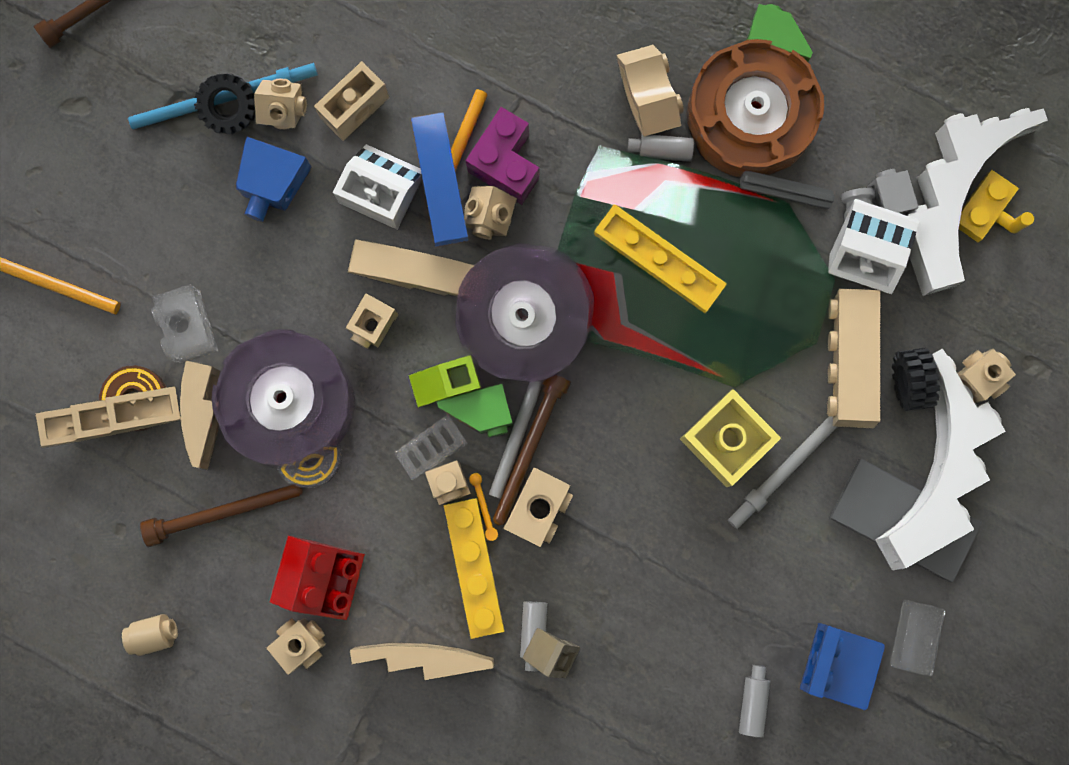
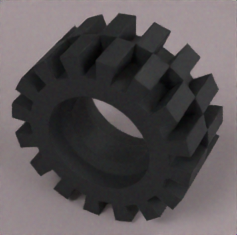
(206, 108)
(915, 379)

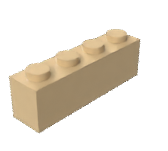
(855, 358)

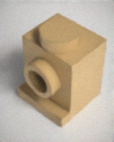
(371, 310)
(447, 482)

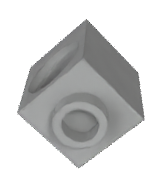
(894, 191)

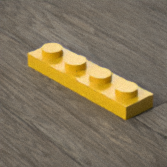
(659, 258)
(474, 568)

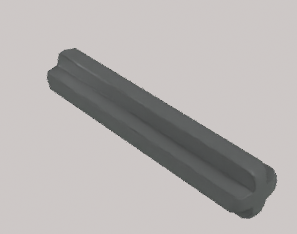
(786, 189)

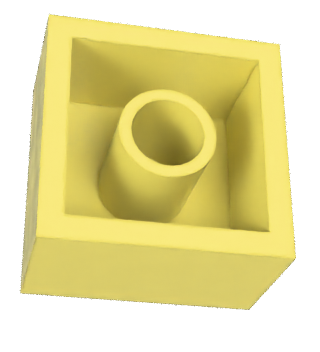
(730, 438)

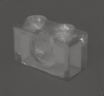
(197, 338)

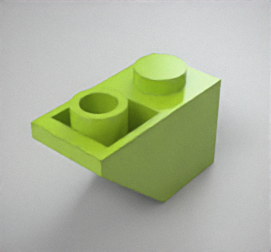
(445, 381)

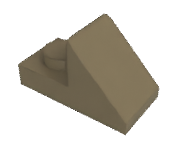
(550, 654)

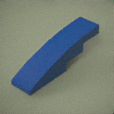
(439, 179)

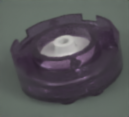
(498, 330)
(253, 391)

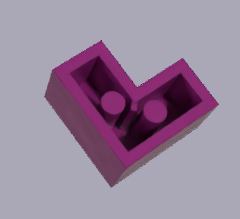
(497, 158)

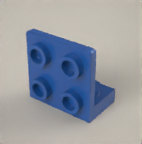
(842, 666)

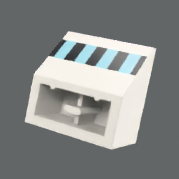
(378, 185)
(873, 246)

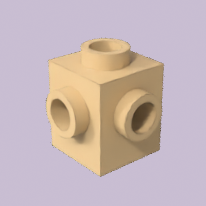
(279, 103)
(489, 211)
(986, 374)
(286, 649)

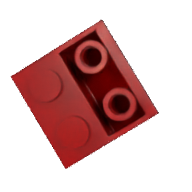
(316, 578)

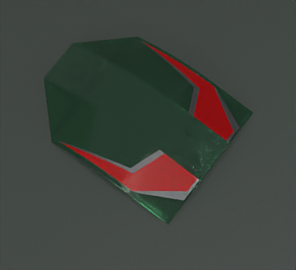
(745, 238)

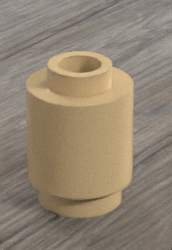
(149, 635)

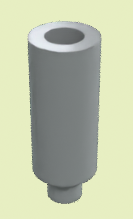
(663, 147)
(533, 617)
(754, 703)

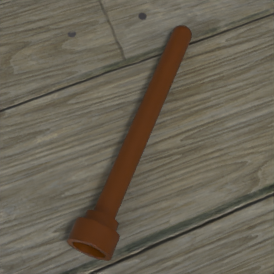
(53, 30)
(553, 388)
(155, 530)

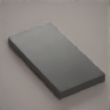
(877, 501)

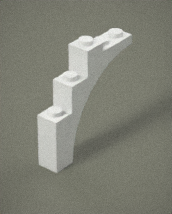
(944, 187)
(956, 470)

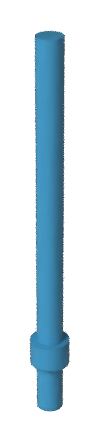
(187, 106)

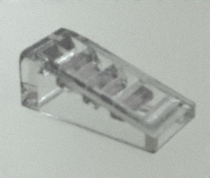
(449, 425)

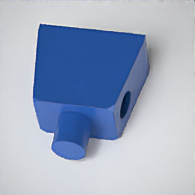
(269, 177)

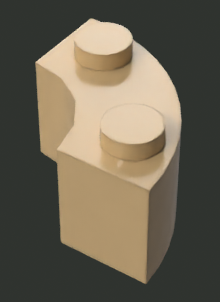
(649, 90)

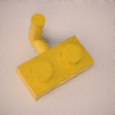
(987, 207)

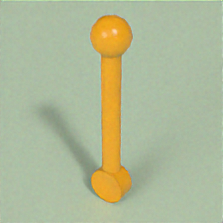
(491, 533)

